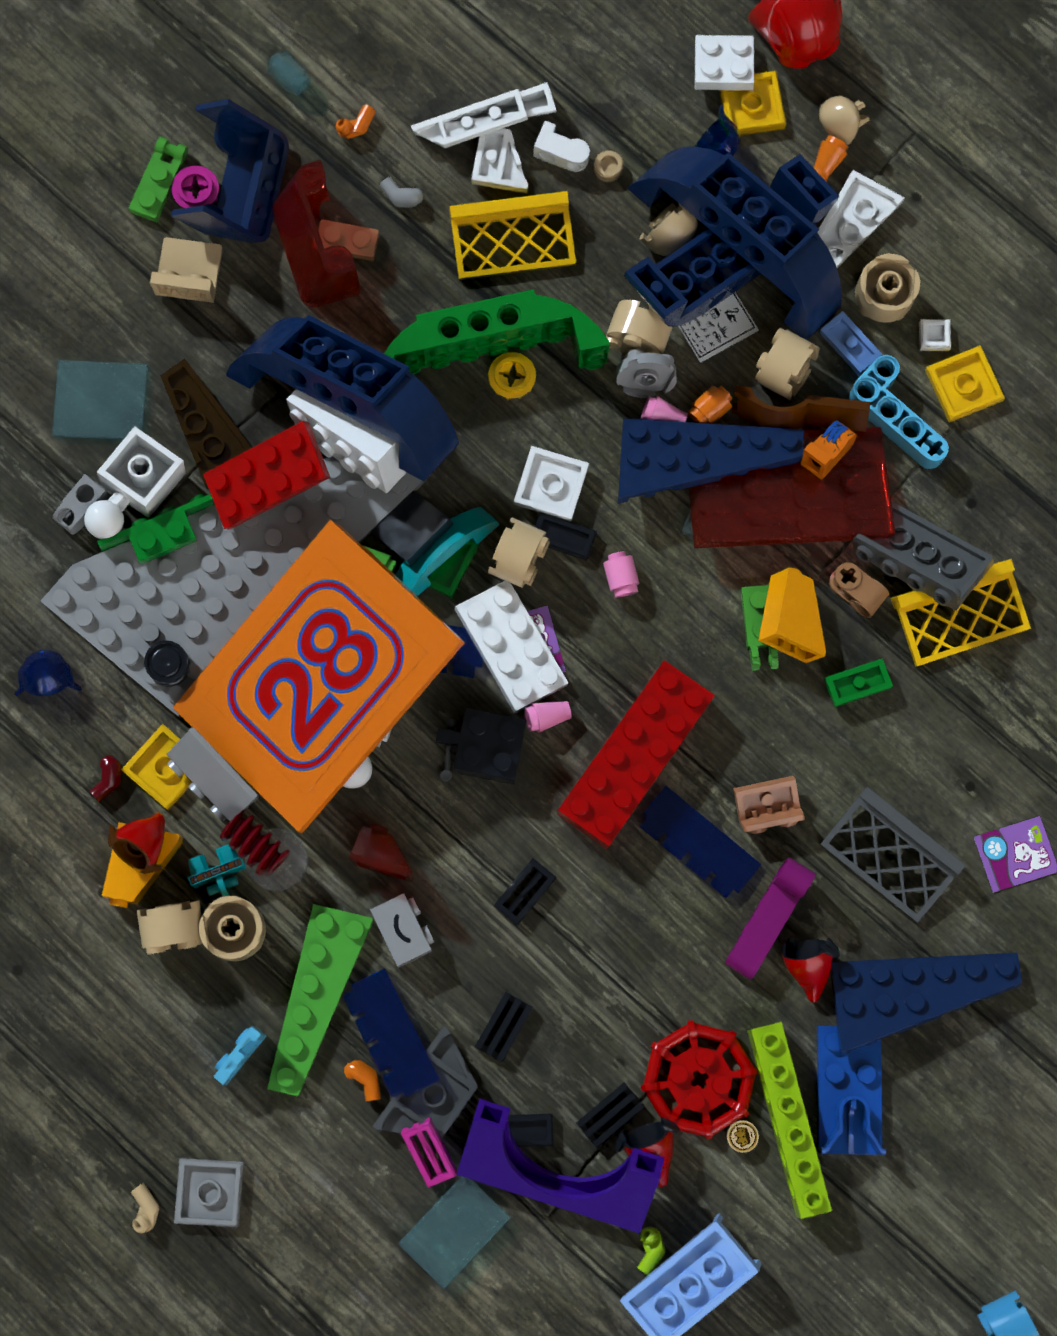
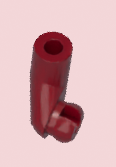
(110, 778)

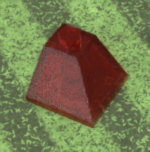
(380, 853)

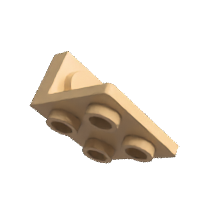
(187, 270)

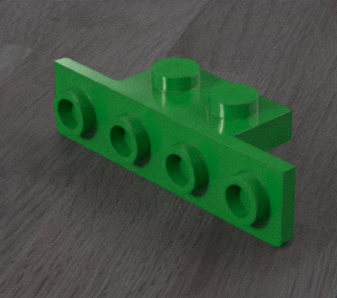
(162, 533)

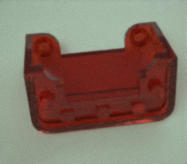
(318, 272)

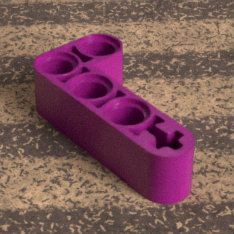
(769, 917)

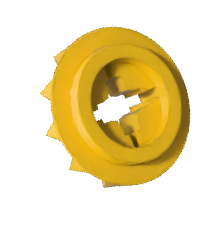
(524, 369)

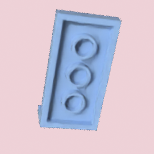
(691, 1282)

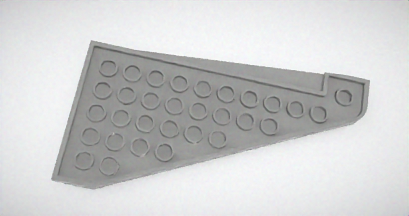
(209, 586)

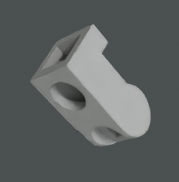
(74, 506)

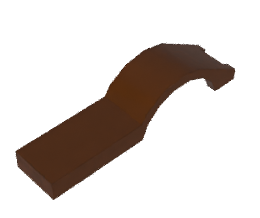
(812, 411)

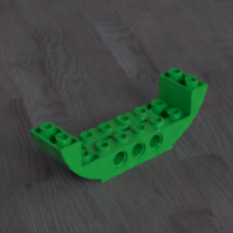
(495, 327)

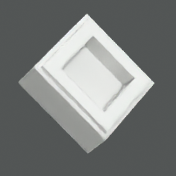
(934, 335)

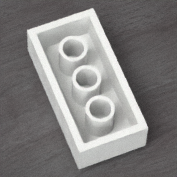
(349, 441)

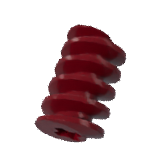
(254, 844)

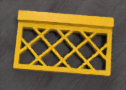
(512, 209)
(918, 599)

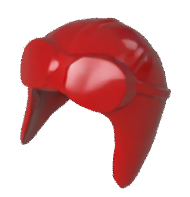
(799, 29)

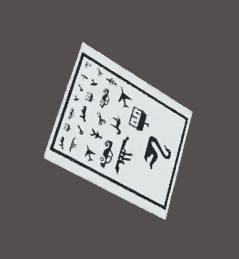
(719, 328)

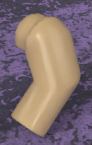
(147, 1211)

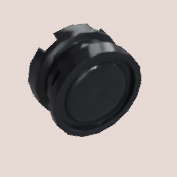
(167, 663)

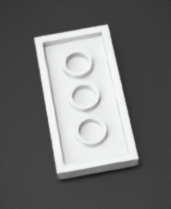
(511, 646)

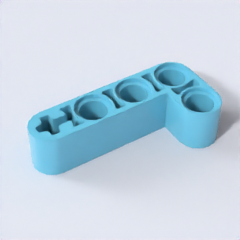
(903, 416)

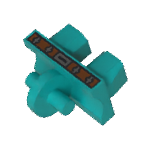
(202, 874)

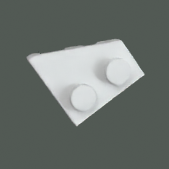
(498, 162)

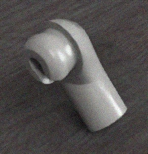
(401, 196)

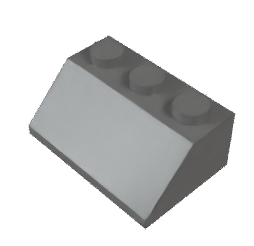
(210, 775)

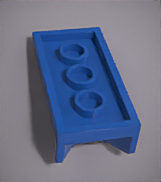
(848, 1097)

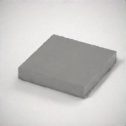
(209, 1192)

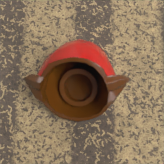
(144, 837)

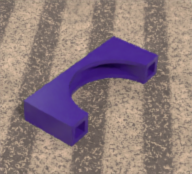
(614, 1197)

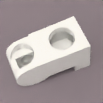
(561, 150)

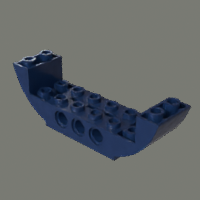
(754, 225)
(356, 383)

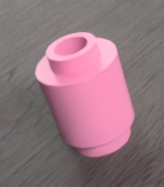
(621, 574)

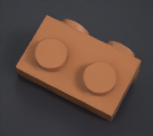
(768, 805)

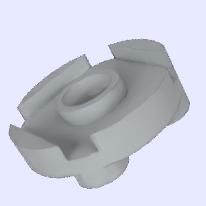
(657, 367)

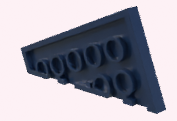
(692, 454)
(900, 994)

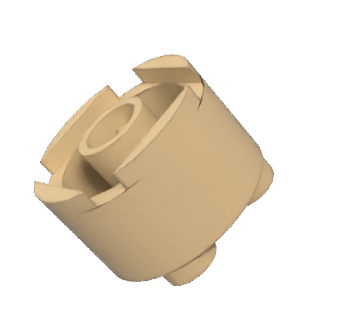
(902, 285)
(637, 329)
(786, 364)
(518, 553)
(218, 918)
(170, 925)

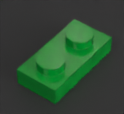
(858, 682)

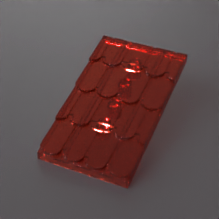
(796, 505)

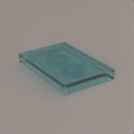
(454, 1230)

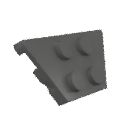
(440, 1100)

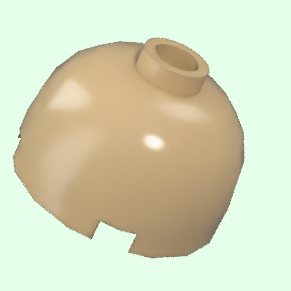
(670, 230)

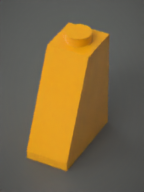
(793, 617)
(126, 884)

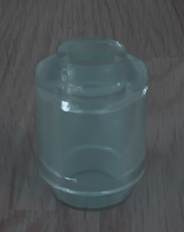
(288, 73)

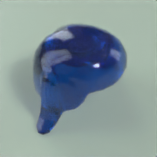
(721, 135)
(45, 674)

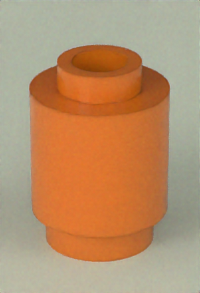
(711, 405)

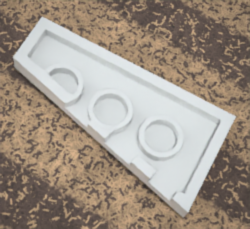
(856, 215)

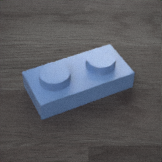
(850, 343)

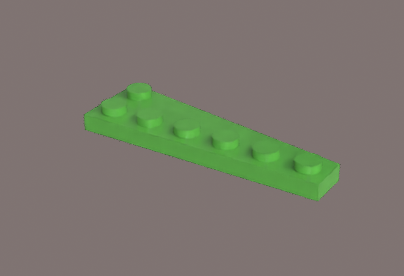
(323, 970)

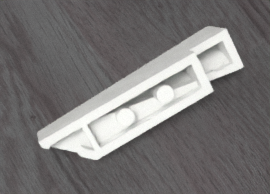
(486, 116)

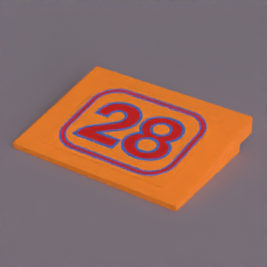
(318, 675)

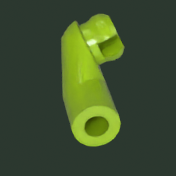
(653, 1247)

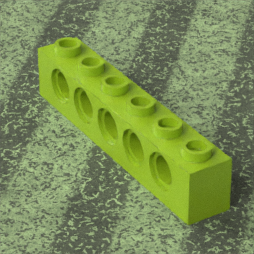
(789, 1121)

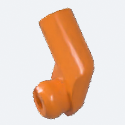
(358, 126)
(365, 1075)

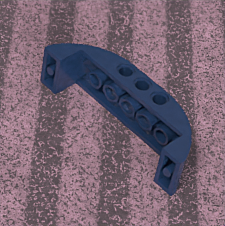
(708, 268)

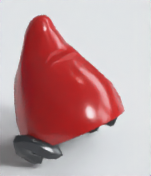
(810, 963)
(654, 1139)

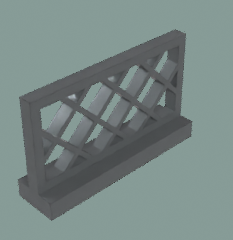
(908, 832)

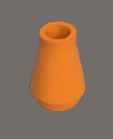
(830, 155)

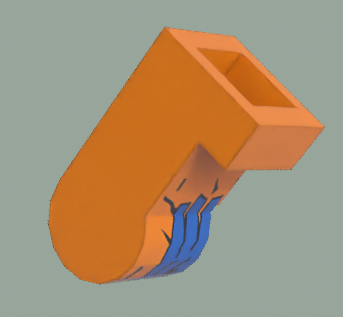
(828, 449)

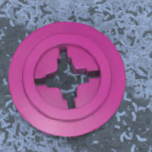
(184, 181)

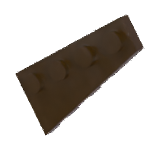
(203, 421)

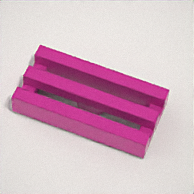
(428, 1125)

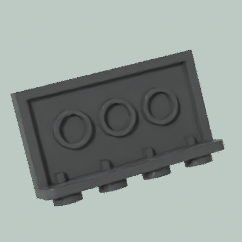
(926, 558)

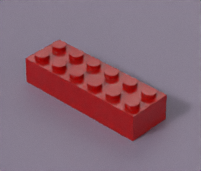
(635, 754)

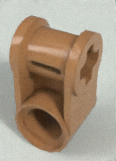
(860, 591)

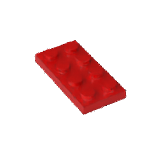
(266, 475)

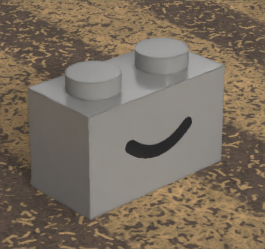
(401, 929)

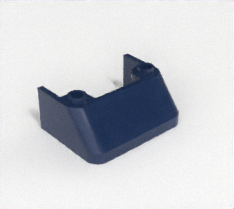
(250, 179)

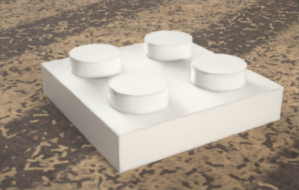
(724, 62)
(551, 483)

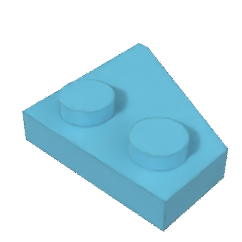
(246, 1045)

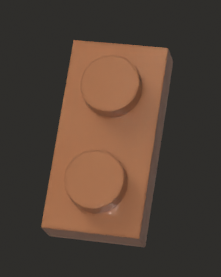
(357, 239)

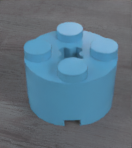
(1007, 1318)

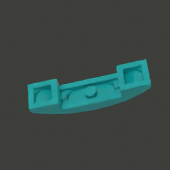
(471, 524)

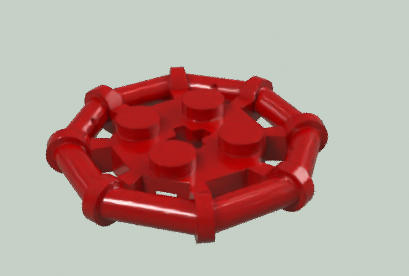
(717, 1084)

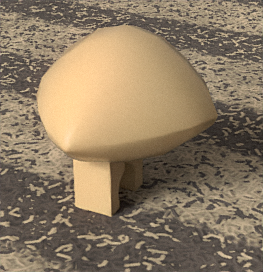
(842, 118)

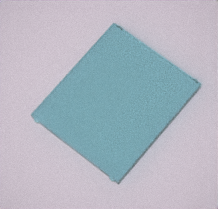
(99, 399)

